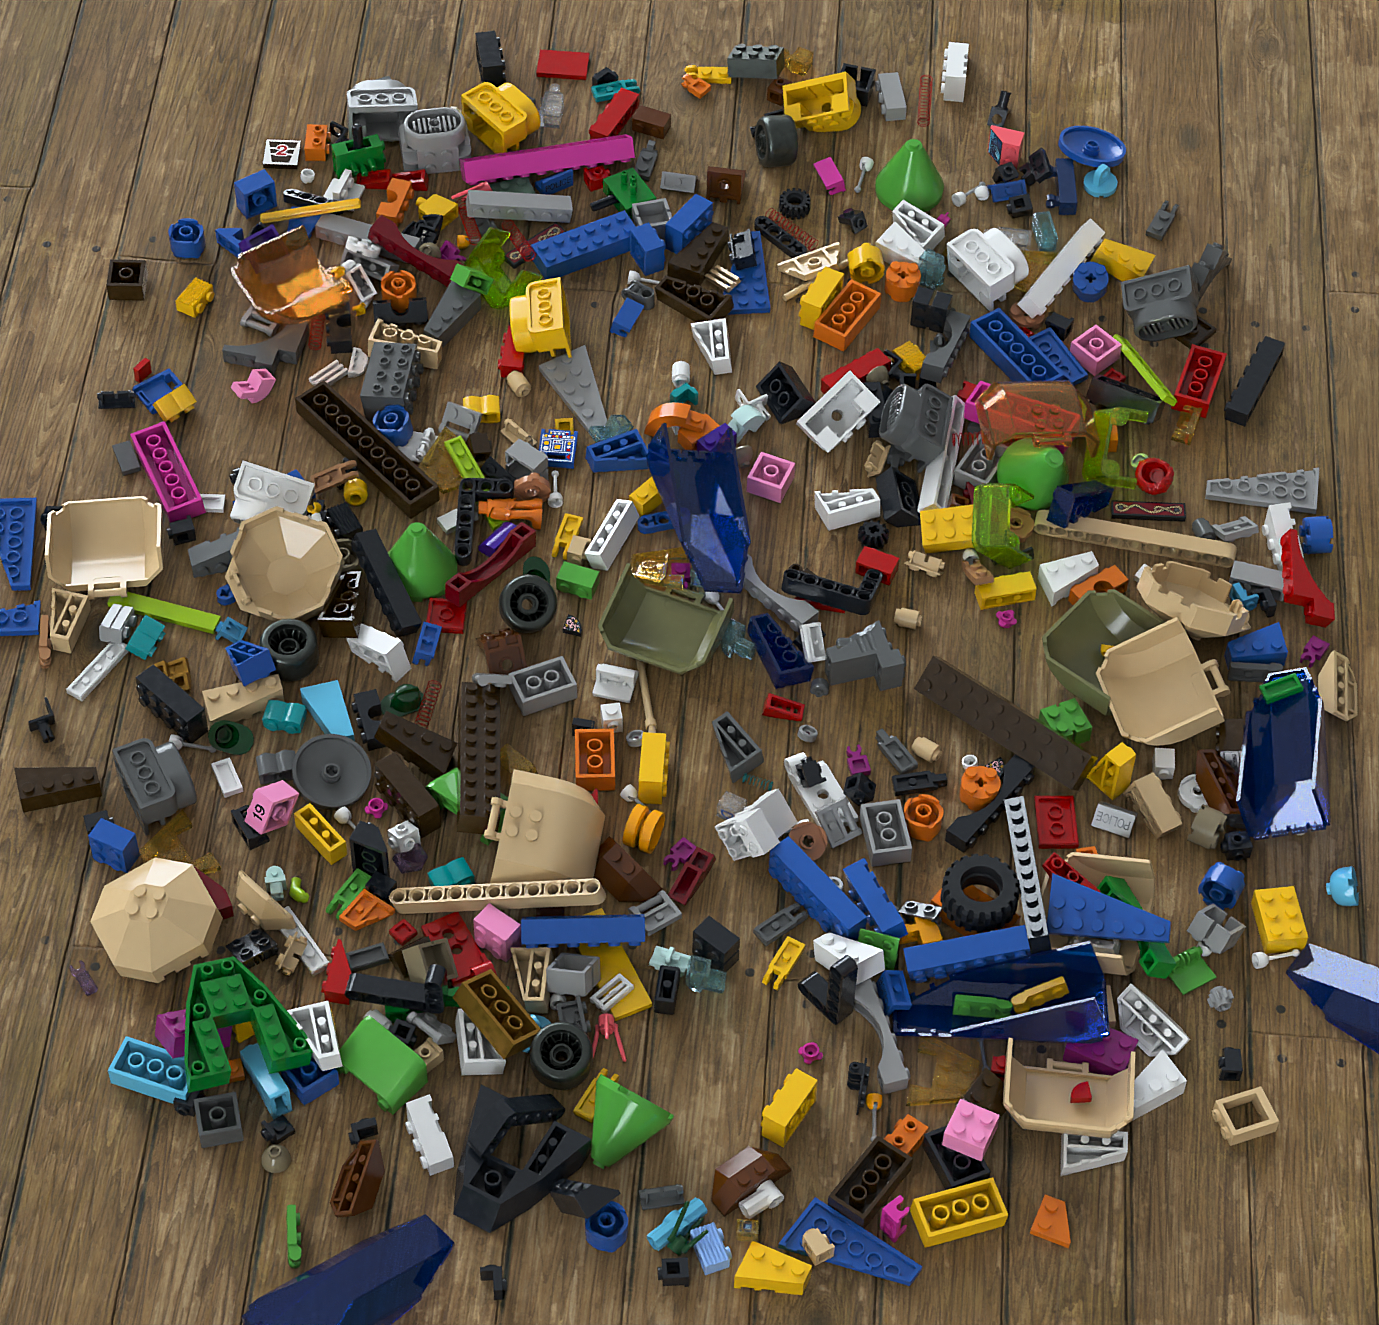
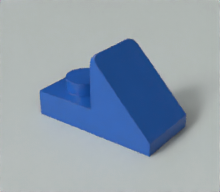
(229, 239)

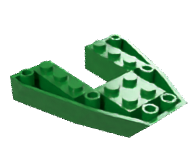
(228, 995)

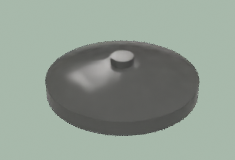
(331, 771)

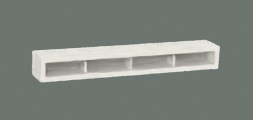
(1061, 268)
(940, 471)

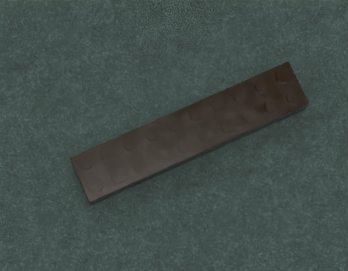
(374, 454)
(1006, 723)
(477, 756)

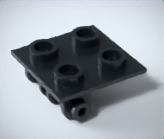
(253, 945)
(858, 1080)

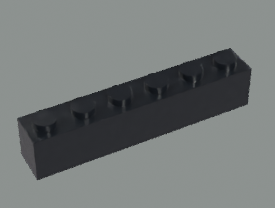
(1254, 381)
(386, 583)

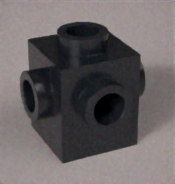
(859, 789)
(1236, 845)
(405, 1030)

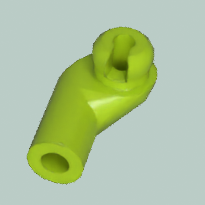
(296, 892)

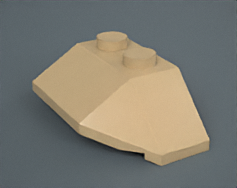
(1338, 687)
(261, 906)

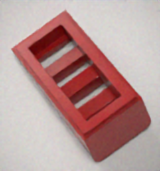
(775, 712)

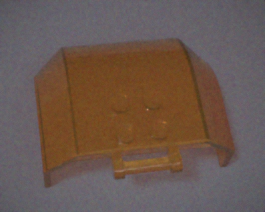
(288, 280)
(1035, 412)

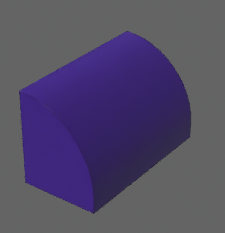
(493, 542)

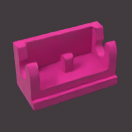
(830, 175)
(892, 1217)

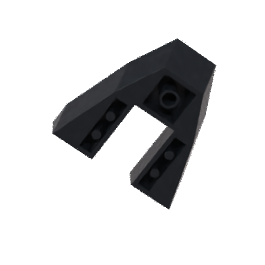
(496, 1192)

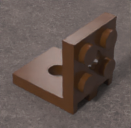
(717, 189)
(500, 647)

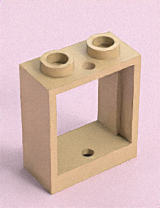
(1263, 1107)

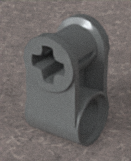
(640, 294)

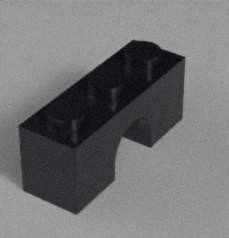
(415, 313)
(340, 338)
(368, 706)

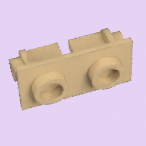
(514, 432)
(877, 458)
(917, 562)
(294, 946)

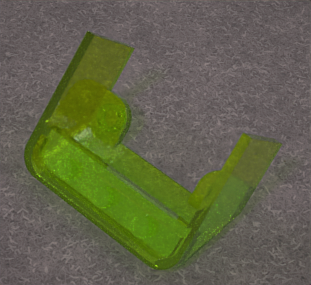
(488, 258)
(1100, 467)
(992, 522)

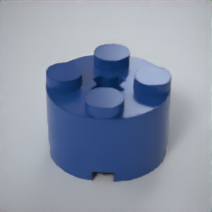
(187, 238)
(1090, 272)
(394, 424)
(1316, 535)
(1222, 886)
(607, 1227)

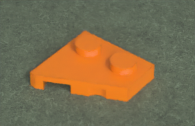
(365, 911)
(1052, 1222)

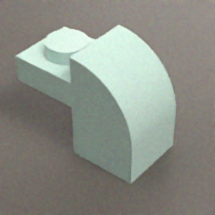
(746, 419)

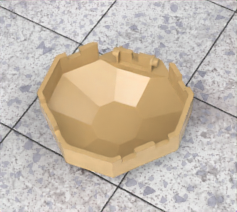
(283, 565)
(1194, 599)
(156, 919)

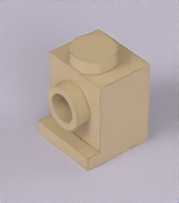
(577, 550)
(430, 1053)
(817, 1246)

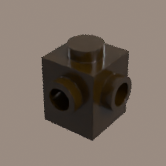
(479, 446)

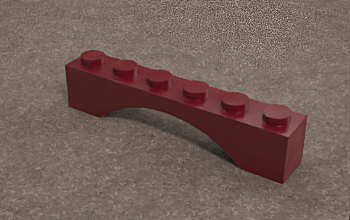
(386, 234)
(467, 584)

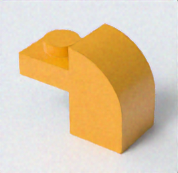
(922, 931)

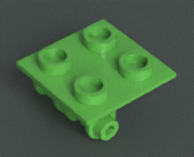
(885, 942)
(1190, 970)

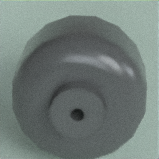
(819, 687)

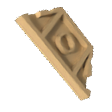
(809, 264)

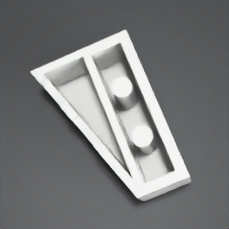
(898, 246)
(714, 344)
(1276, 525)
(319, 1027)
(475, 1051)
(428, 1136)
(1087, 1152)

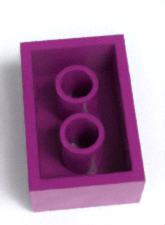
(171, 1032)
(1104, 1057)

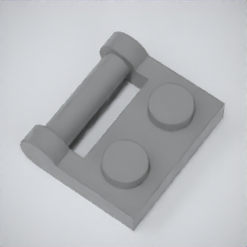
(247, 322)
(461, 416)
(1236, 529)
(498, 680)
(832, 823)
(660, 916)
(431, 1026)

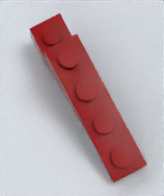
(1299, 585)

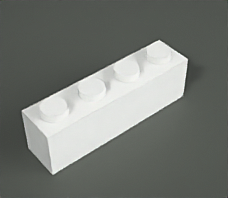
(612, 534)

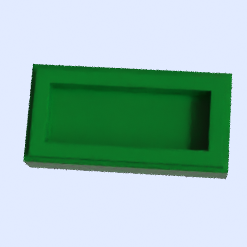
(1281, 688)

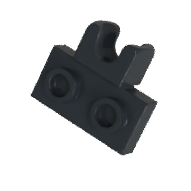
(1038, 168)

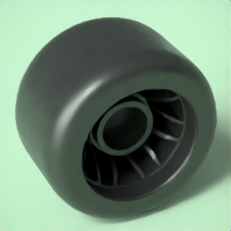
(776, 140)
(535, 590)
(292, 648)
(556, 1041)

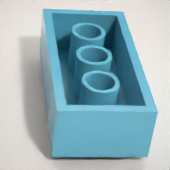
(149, 1071)

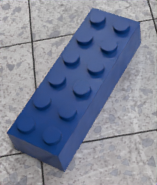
(583, 246)
(1012, 349)
(815, 890)
(583, 929)
(965, 953)

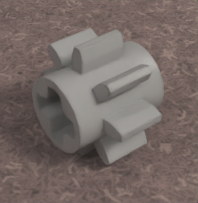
(1220, 998)

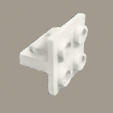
(344, 188)
(615, 682)

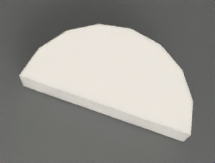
(358, 363)

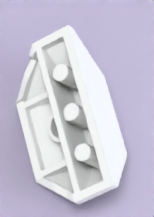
(1149, 1023)

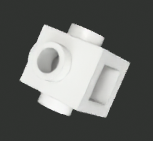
(403, 837)

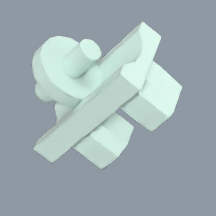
(275, 882)
(669, 957)

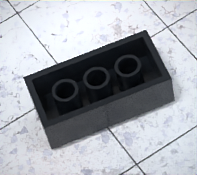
(1118, 394)
(171, 704)

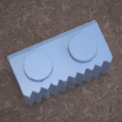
(710, 1249)

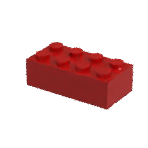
(1199, 379)

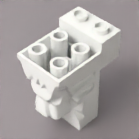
(757, 827)

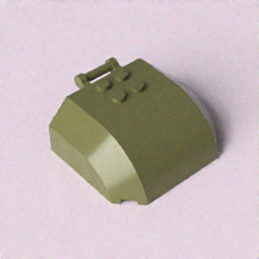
(661, 626)
(1076, 640)

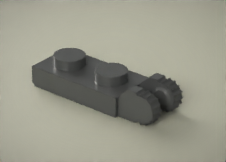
(1162, 221)
(1251, 671)
(780, 924)

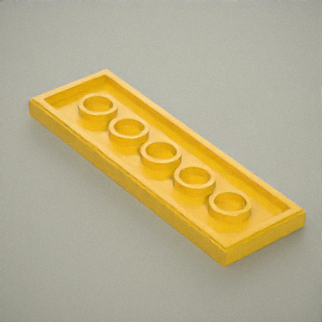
(612, 962)

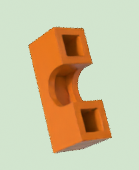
(399, 194)
(1105, 580)

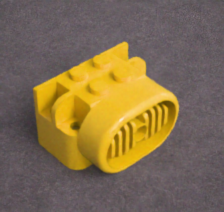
(823, 103)
(500, 115)
(541, 318)

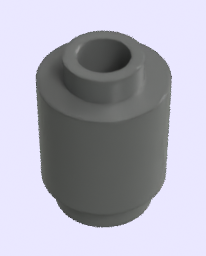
(1203, 529)

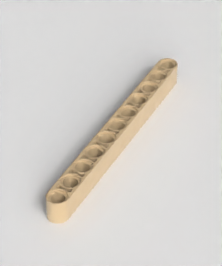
(1141, 540)
(500, 895)

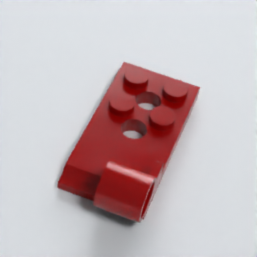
(471, 960)

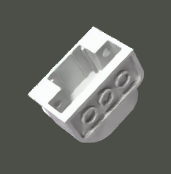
(987, 264)
(848, 398)
(263, 488)

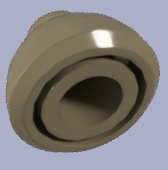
(430, 249)
(878, 374)
(744, 456)
(276, 1158)

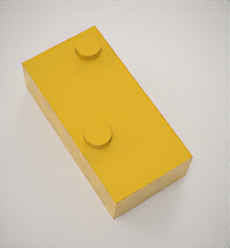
(958, 1212)

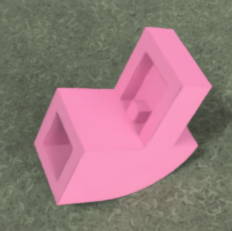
(256, 387)

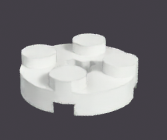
(363, 246)
(1187, 795)

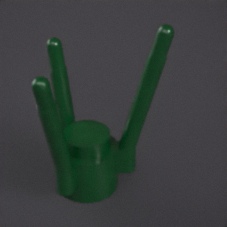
(680, 1244)

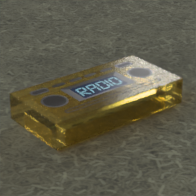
(747, 1230)

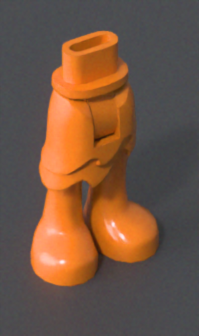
(505, 510)

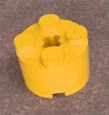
(866, 263)

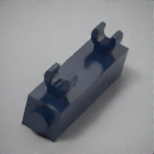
(1065, 187)

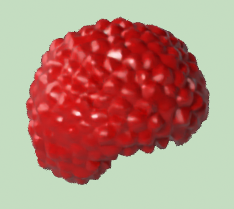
(1154, 476)

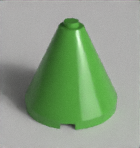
(911, 178)
(1034, 470)
(422, 562)
(622, 1122)

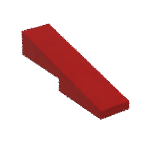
(381, 179)

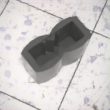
(275, 766)

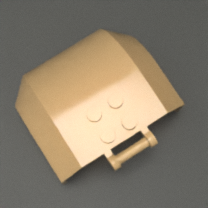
(105, 545)
(1161, 686)
(546, 831)
(1140, 879)
(1041, 1097)

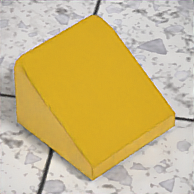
(564, 424)

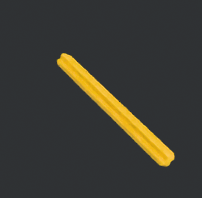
(312, 210)

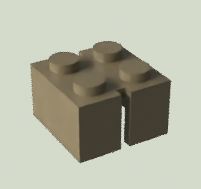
(423, 955)

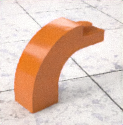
(674, 415)

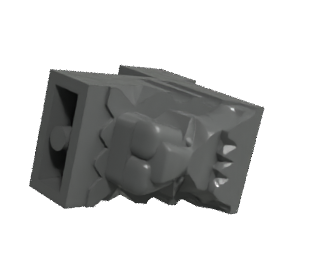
(865, 656)

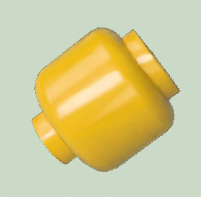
(355, 492)

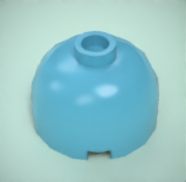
(1344, 887)

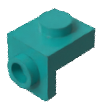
(683, 394)

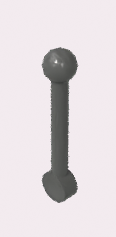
(983, 1055)

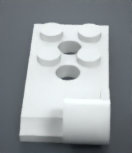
(810, 795)

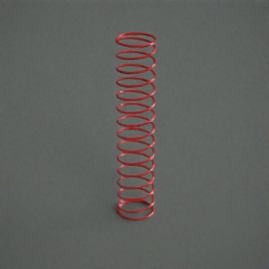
(929, 107)
(465, 227)
(793, 229)
(513, 241)
(316, 333)
(953, 440)
(428, 704)

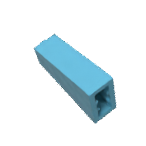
(328, 708)
(269, 1086)

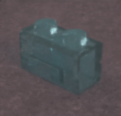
(1044, 231)
(931, 269)

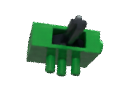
(359, 154)
(623, 191)

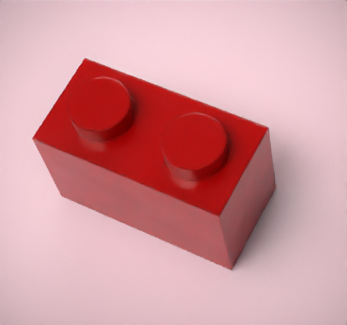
(873, 559)

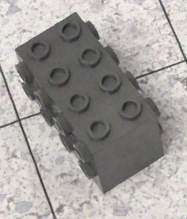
(391, 377)

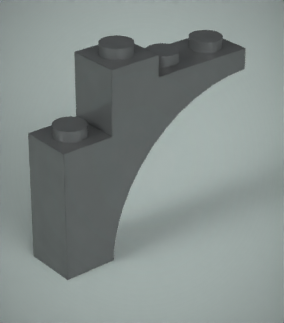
(1210, 264)
(282, 347)

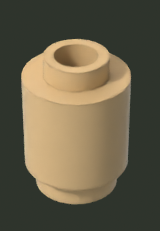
(518, 383)
(907, 618)
(926, 749)

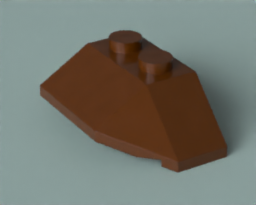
(1217, 781)
(623, 875)
(743, 1175)
(358, 1180)

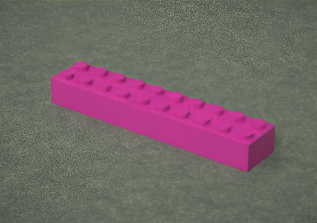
(547, 158)

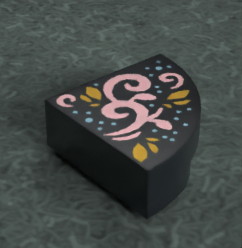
(572, 626)
(998, 765)

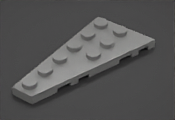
(576, 386)
(1269, 489)

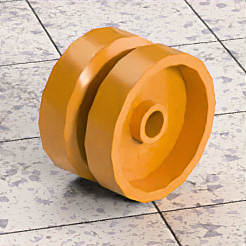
(643, 828)

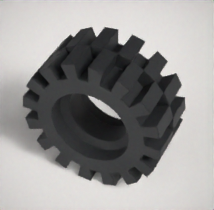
(794, 210)

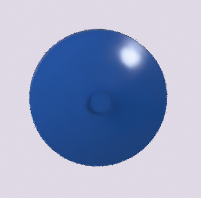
(1092, 146)

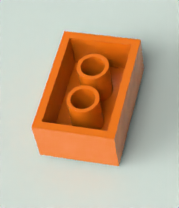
(595, 759)

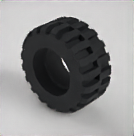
(986, 872)

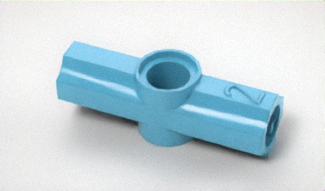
(658, 1237)

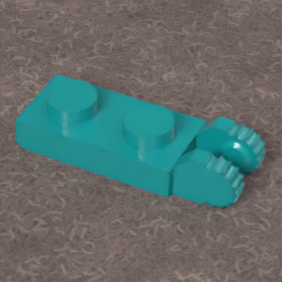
(606, 91)

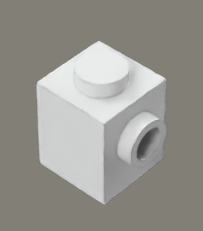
(611, 717)
(1164, 763)

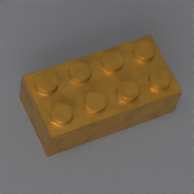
(496, 1013)

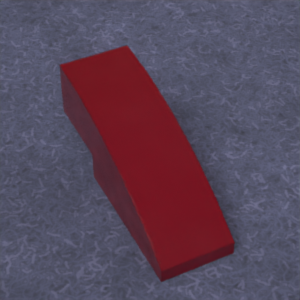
(692, 876)

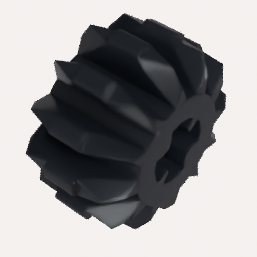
(873, 534)

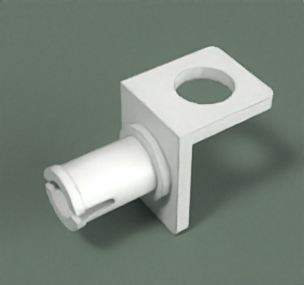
(758, 403)

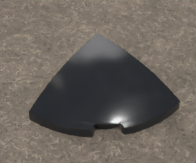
(427, 229)

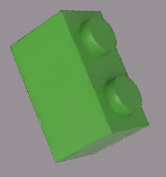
(471, 279)
(577, 580)

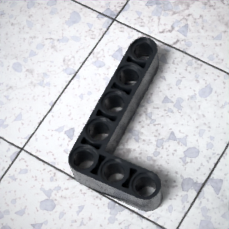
(464, 513)
(833, 593)
(402, 994)
(837, 995)
(509, 1113)

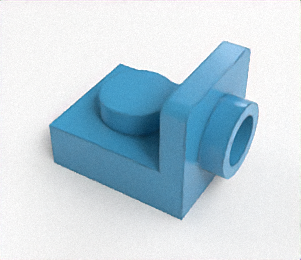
(1249, 602)
(230, 630)

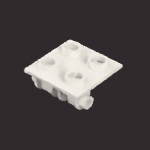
(419, 445)

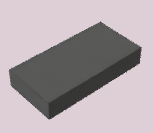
(126, 458)
(367, 957)

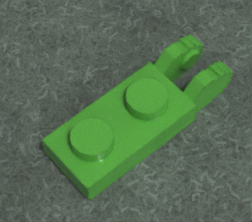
(348, 892)
(981, 1006)
(293, 1237)

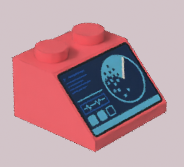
(1005, 145)

